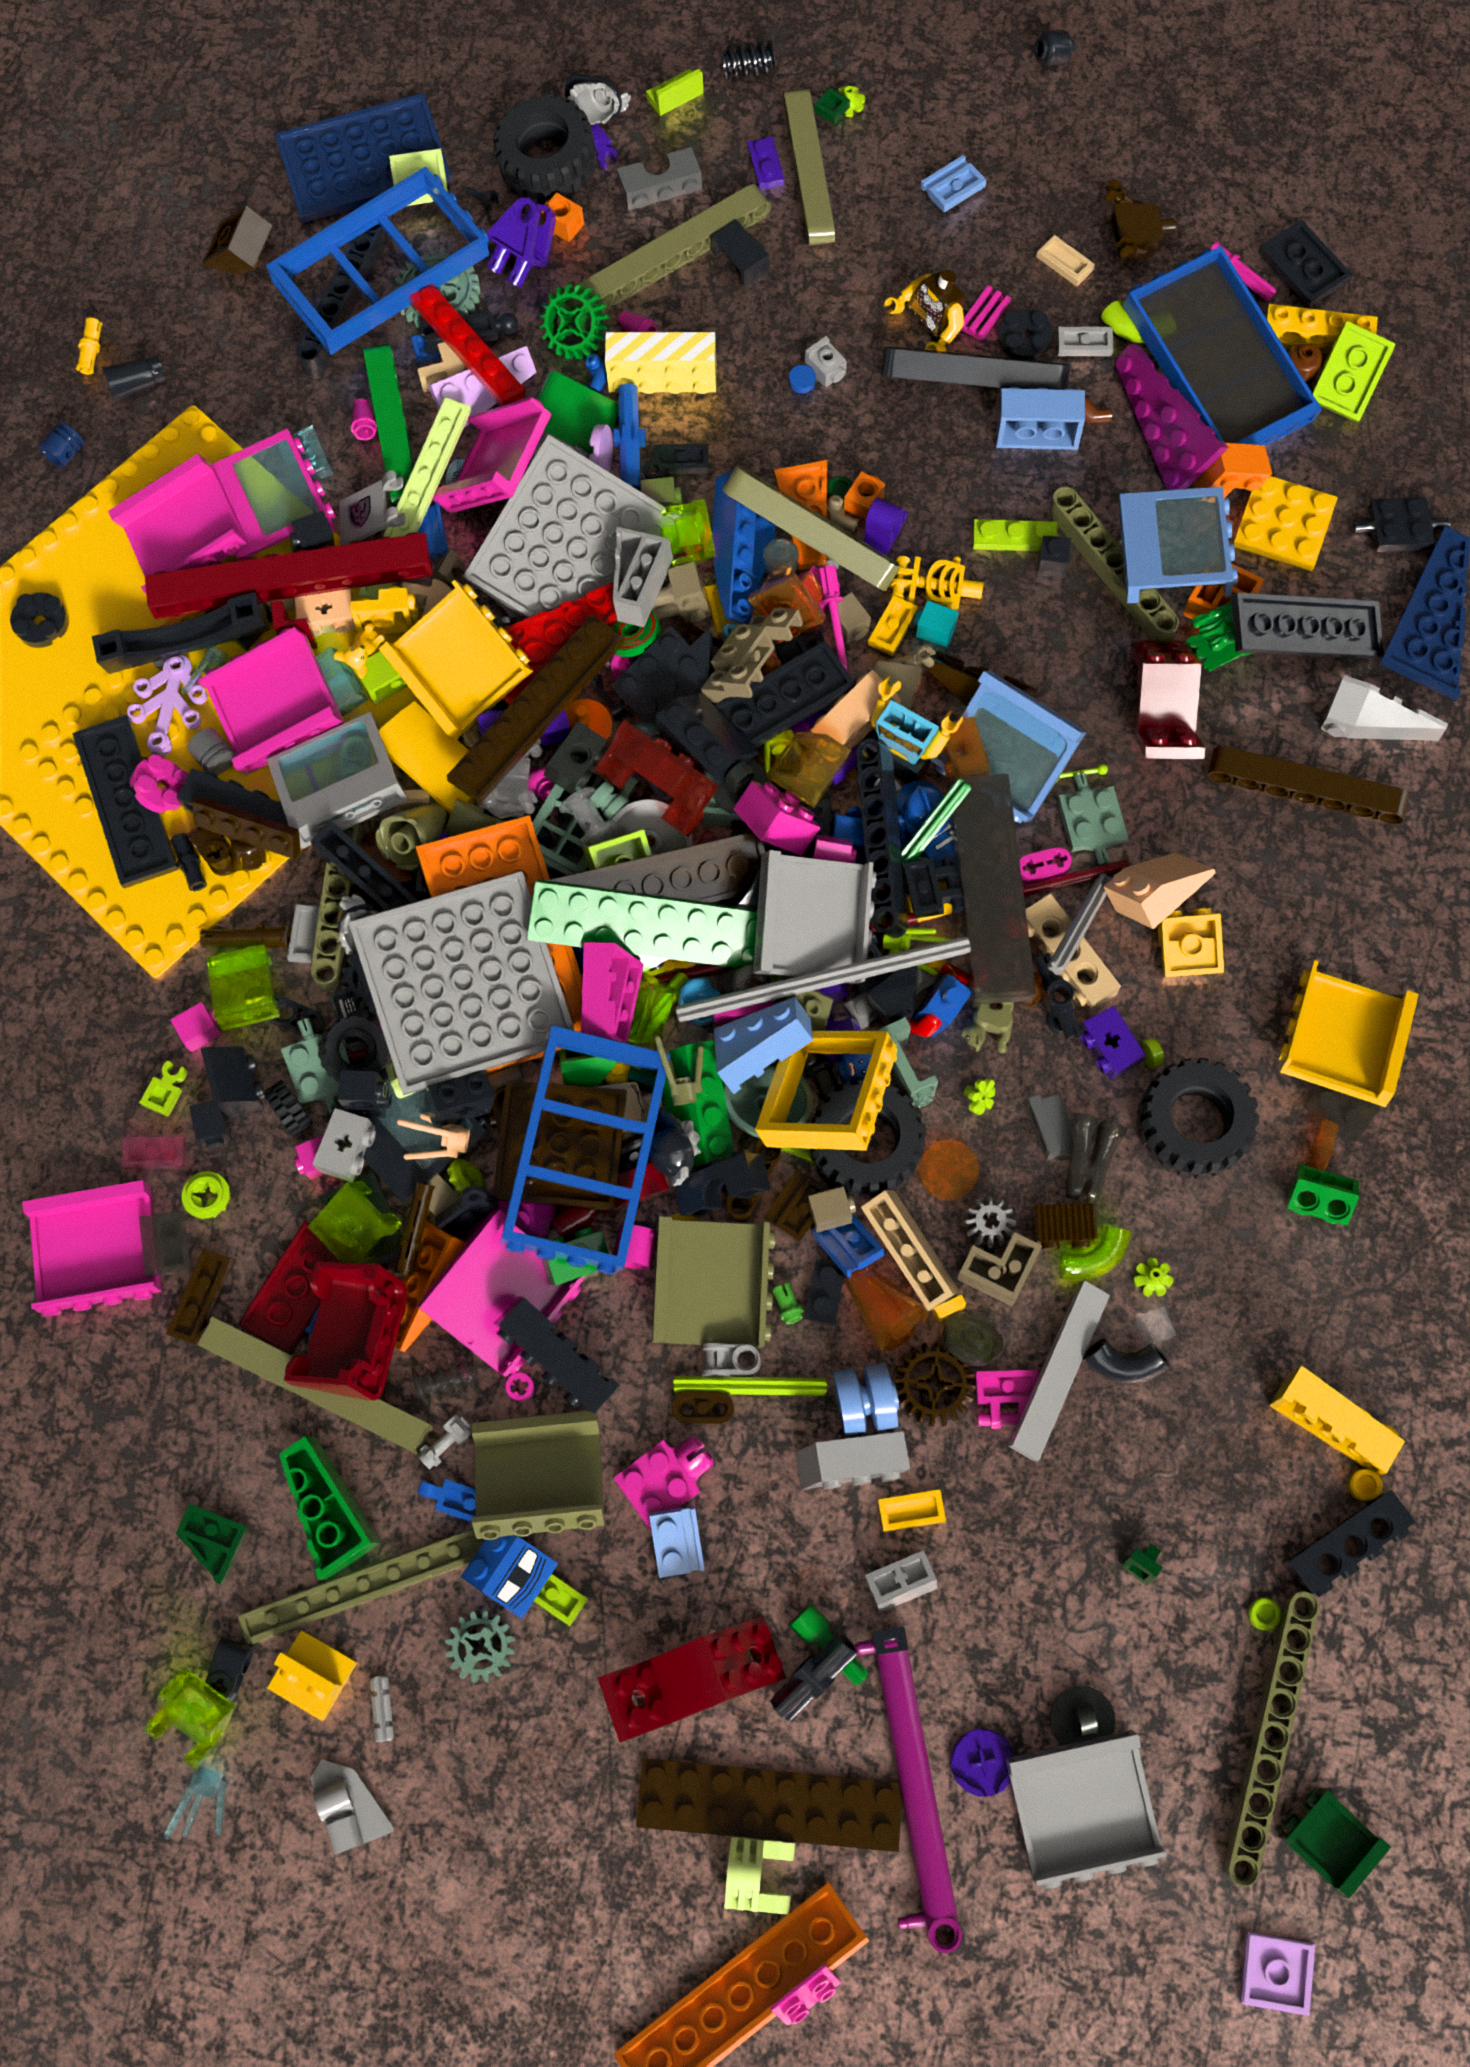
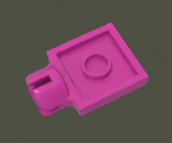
(664, 1477)

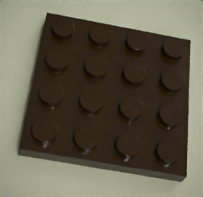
(561, 1145)

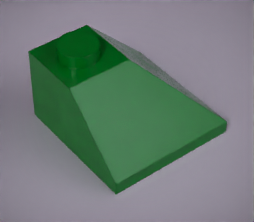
(583, 1069)

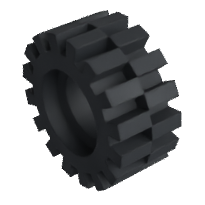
(287, 1108)

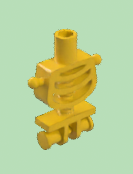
(909, 580)

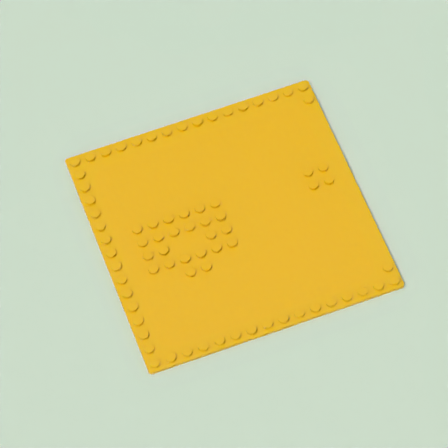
(64, 690)

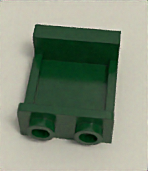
(1333, 1842)

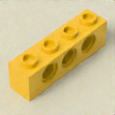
(1312, 326)

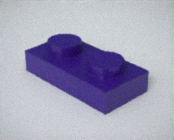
(765, 163)

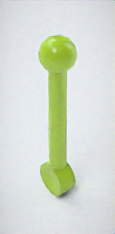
(1101, 769)

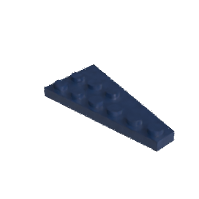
(1432, 625)

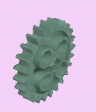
(460, 291)

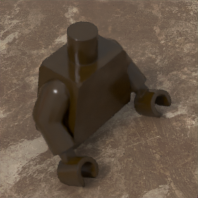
(1136, 226)

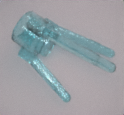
(211, 659)
(203, 1784)

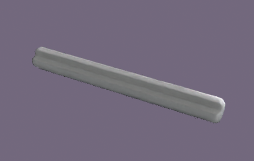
(1079, 926)

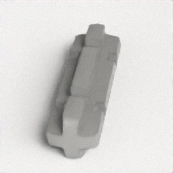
(381, 1708)

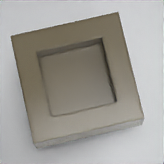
(443, 569)

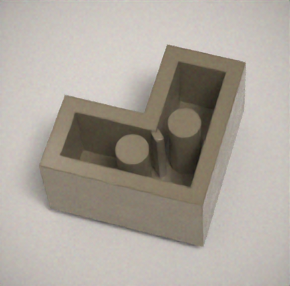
(1003, 1276)

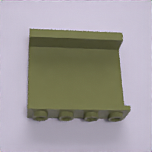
(712, 1283)
(537, 1475)

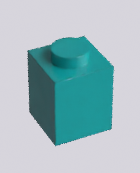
(936, 623)

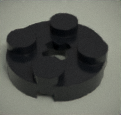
(1025, 321)
(32, 606)

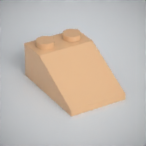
(1156, 887)

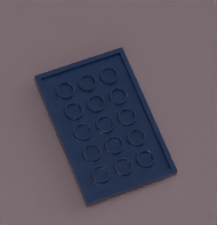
(346, 157)

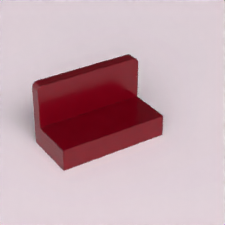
(282, 621)

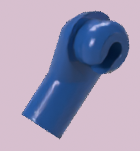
(598, 371)

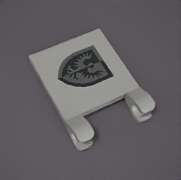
(367, 511)

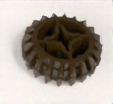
(948, 1385)

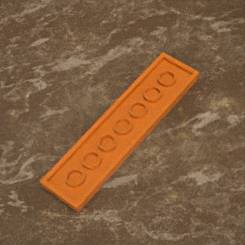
(739, 1995)

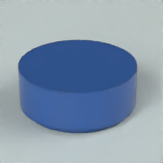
(802, 379)

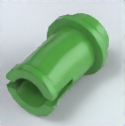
(787, 1303)

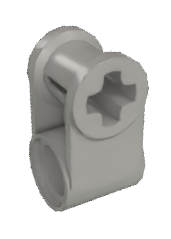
(728, 1360)

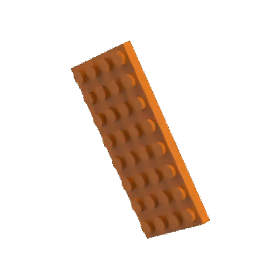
(492, 854)

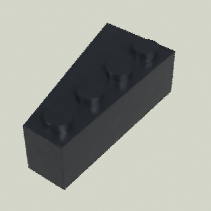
(554, 1355)

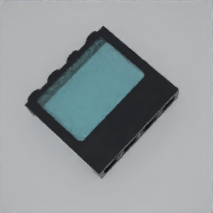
(394, 1141)

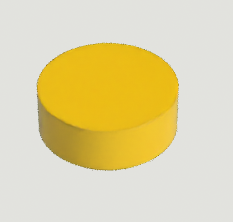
(1365, 1485)

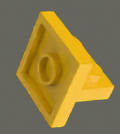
(311, 1675)

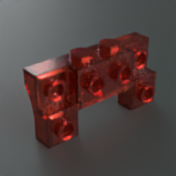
(674, 775)

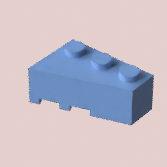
(759, 1039)

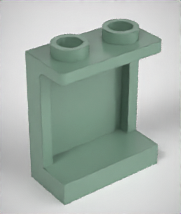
(902, 1072)

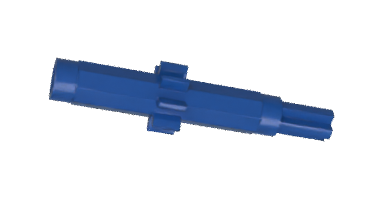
(629, 435)

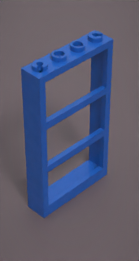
(354, 224)
(607, 1050)

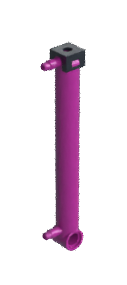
(916, 1787)

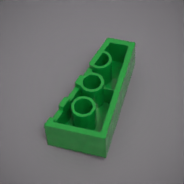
(329, 1513)

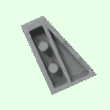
(638, 573)

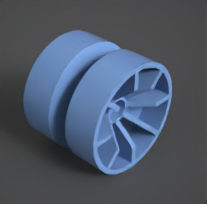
(874, 1399)

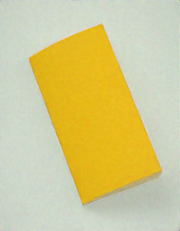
(425, 753)

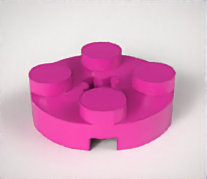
(145, 784)

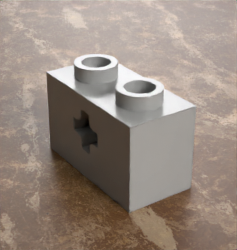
(341, 1131)

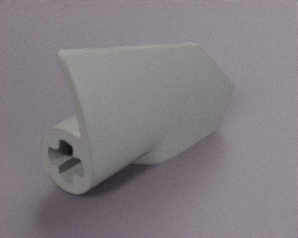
(347, 1807)

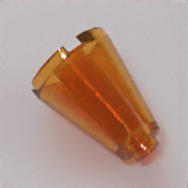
(885, 1308)

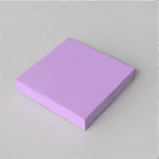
(1277, 1973)

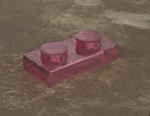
(154, 1153)

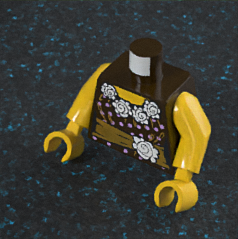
(936, 304)

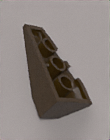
(964, 680)

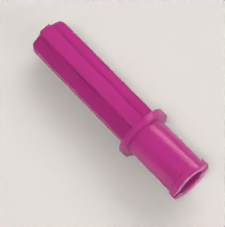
(1249, 277)

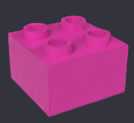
(777, 817)

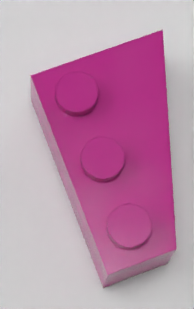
(609, 990)

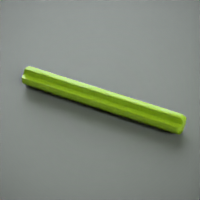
(751, 1385)

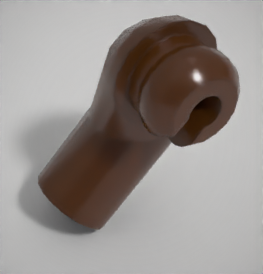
(1095, 415)

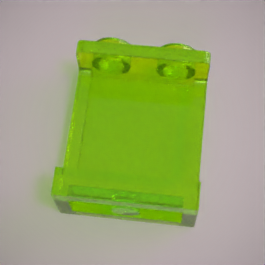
(242, 987)

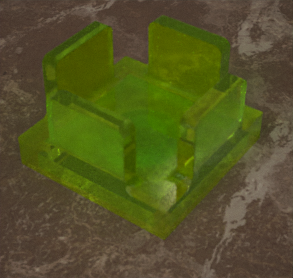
(690, 533)

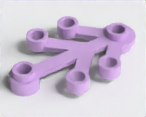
(167, 701)

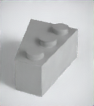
(852, 1460)

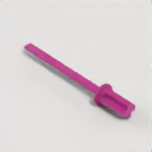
(831, 597)

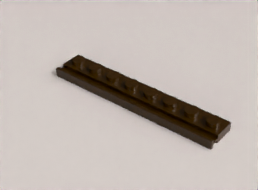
(535, 709)

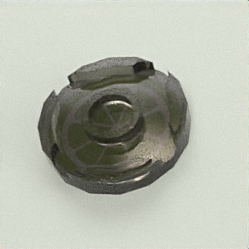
(972, 1337)

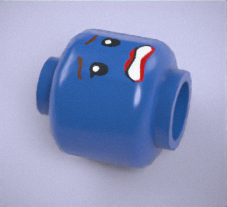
(853, 1067)

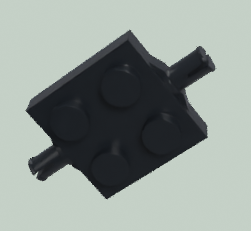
(1401, 524)

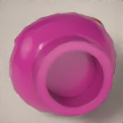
(539, 784)

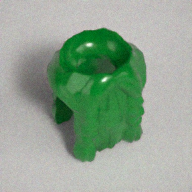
(1216, 641)

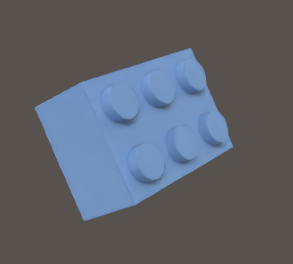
(1040, 418)

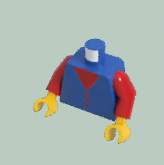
(941, 1001)

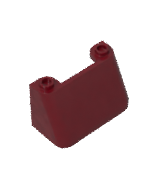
(352, 1331)

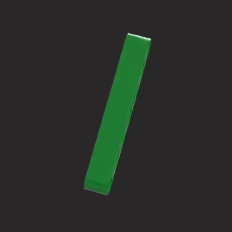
(389, 414)

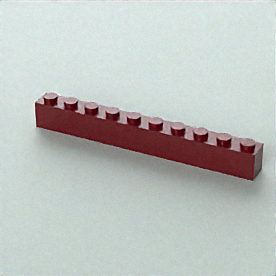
(290, 574)

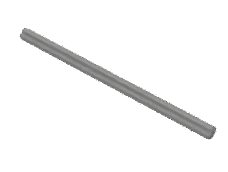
(823, 979)

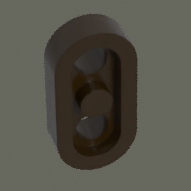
(703, 1408)

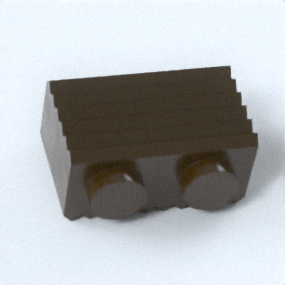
(1064, 1225)

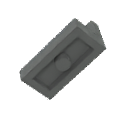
(1050, 1125)

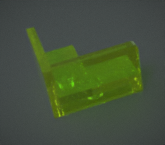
(651, 1009)

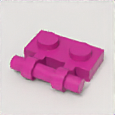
(1003, 1388)

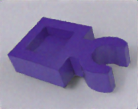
(603, 146)

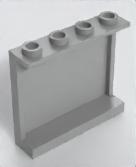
(812, 915)
(1084, 1809)

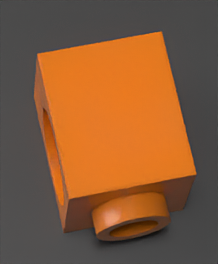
(568, 217)
(856, 503)

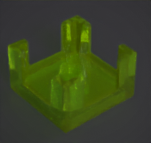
(352, 1224)
(195, 1711)

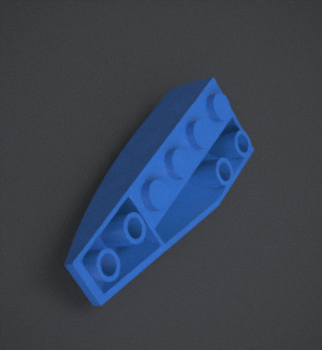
(739, 548)

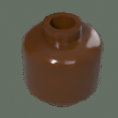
(1306, 359)

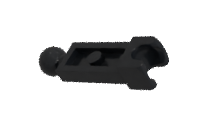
(482, 324)

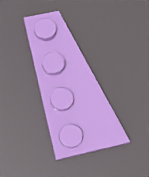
(468, 390)

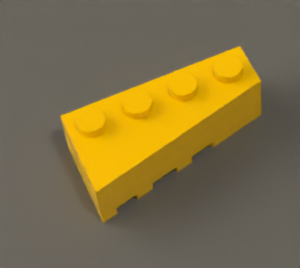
(1337, 1420)

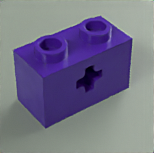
(1111, 1028)

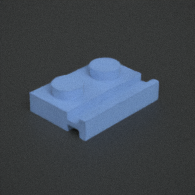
(953, 183)
(676, 1541)

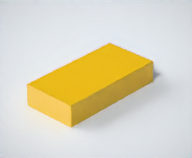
(911, 1510)

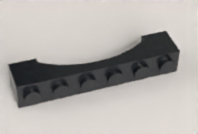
(234, 620)

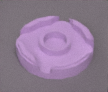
(602, 445)

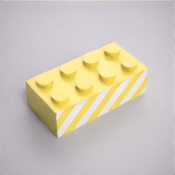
(661, 361)

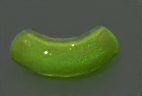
(1098, 1259)

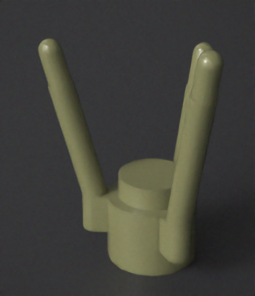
(682, 1089)

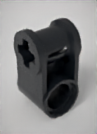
(229, 1666)

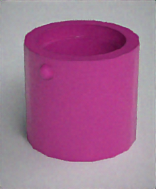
(640, 1247)

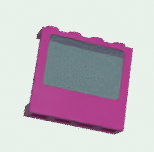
(269, 489)

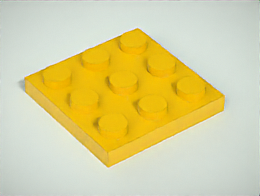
(1285, 523)

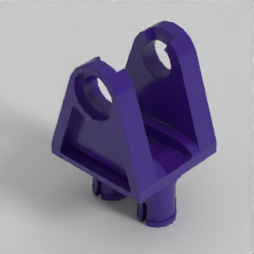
(522, 238)

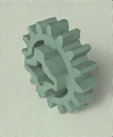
(472, 1660)

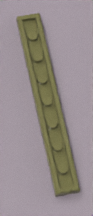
(359, 1587)

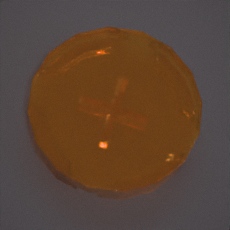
(948, 1170)

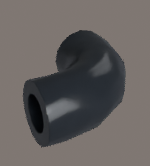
(1126, 1367)

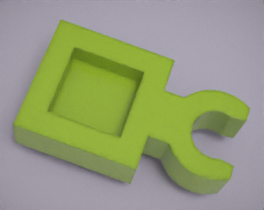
(163, 1093)

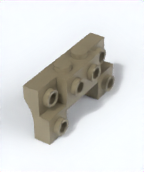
(746, 652)

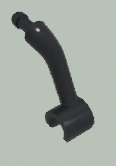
(616, 709)

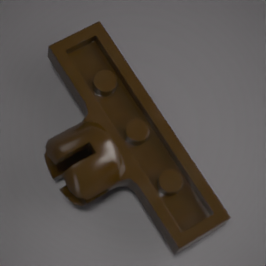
(247, 832)

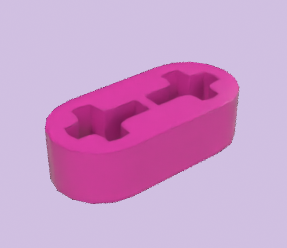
(1041, 859)

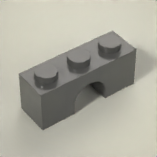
(643, 188)

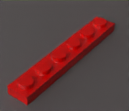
(467, 345)

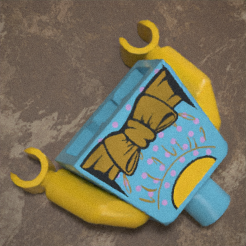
(907, 732)

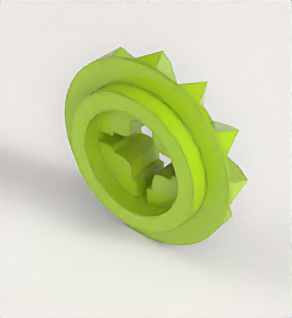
(464, 1175)
(197, 1185)

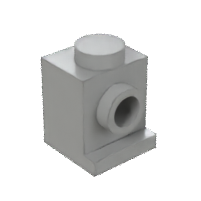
(826, 362)

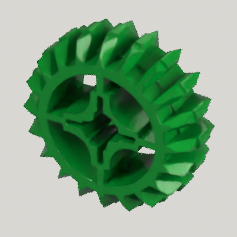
(558, 307)

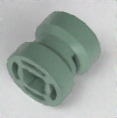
(608, 800)

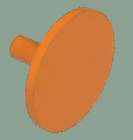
(591, 714)

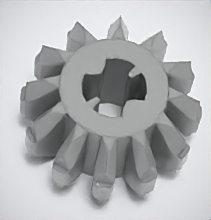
(978, 1223)

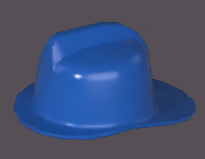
(916, 803)

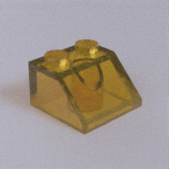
(809, 765)

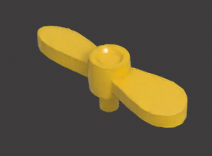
(670, 966)

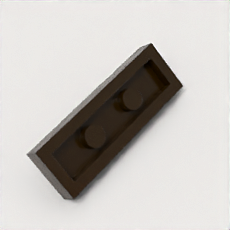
(199, 1297)

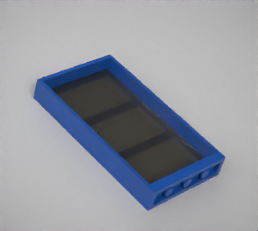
(1221, 351)

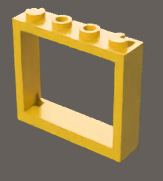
(856, 1136)

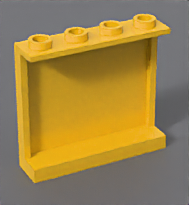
(458, 660)
(1347, 1036)

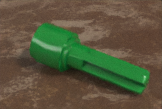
(813, 1629)

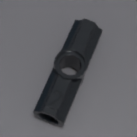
(813, 1676)

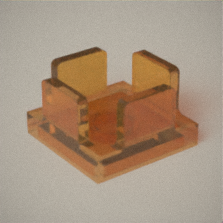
(788, 591)

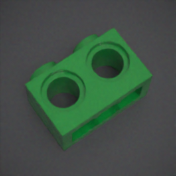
(1324, 1188)

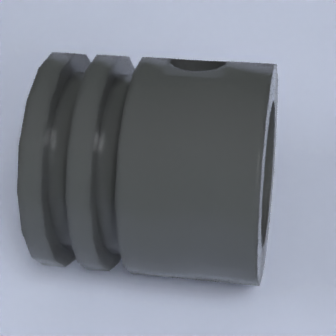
(211, 751)

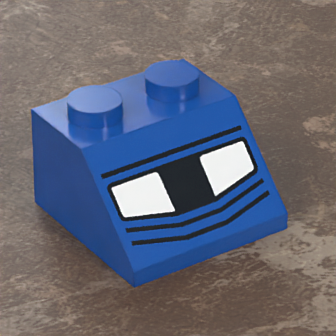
(509, 1572)

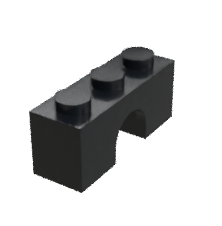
(742, 1174)

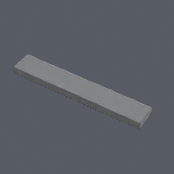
(1059, 1371)

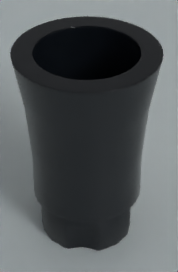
(133, 377)

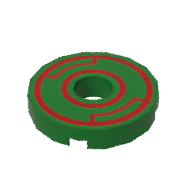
(635, 643)

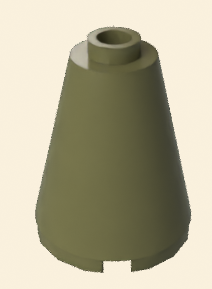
(410, 828)

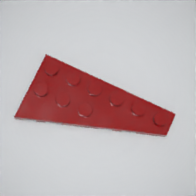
(548, 632)

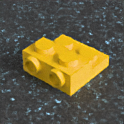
(390, 614)
(1191, 943)

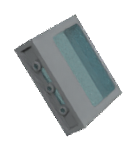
(336, 778)

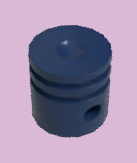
(61, 445)

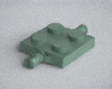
(1092, 819)
(306, 1071)

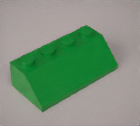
(710, 1110)

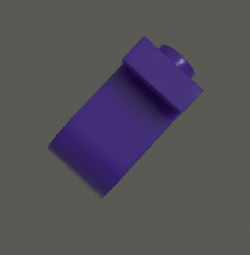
(883, 524)

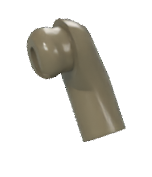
(837, 514)

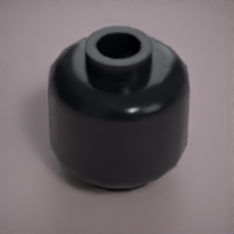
(1054, 48)

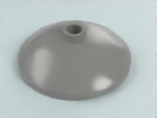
(647, 815)

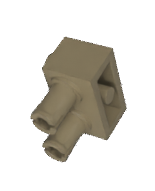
(683, 595)

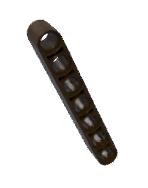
(1308, 785)

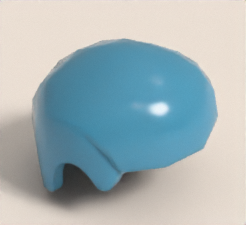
(696, 990)

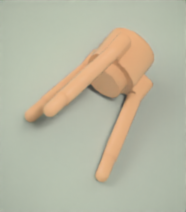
(453, 1137)

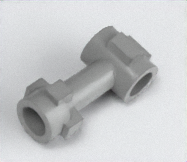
(456, 1430)

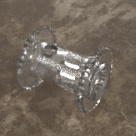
(587, 816)

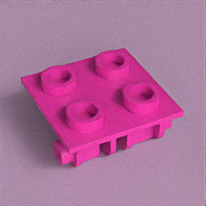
(795, 2004)

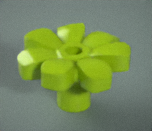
(856, 100)
(980, 1095)
(1153, 1277)

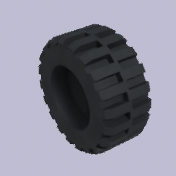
(538, 121)
(1218, 1087)
(871, 1177)

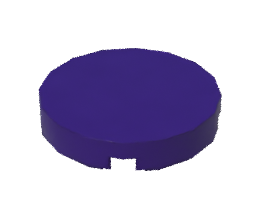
(980, 1762)

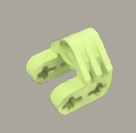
(745, 1875)

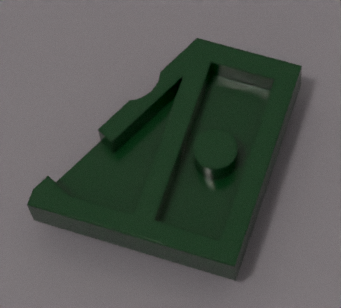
(212, 1540)

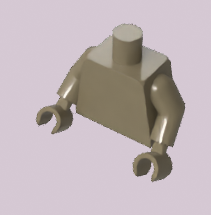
(907, 671)

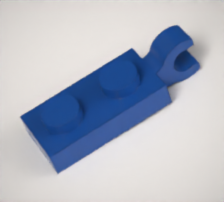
(451, 1498)

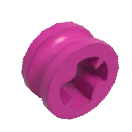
(515, 1395)

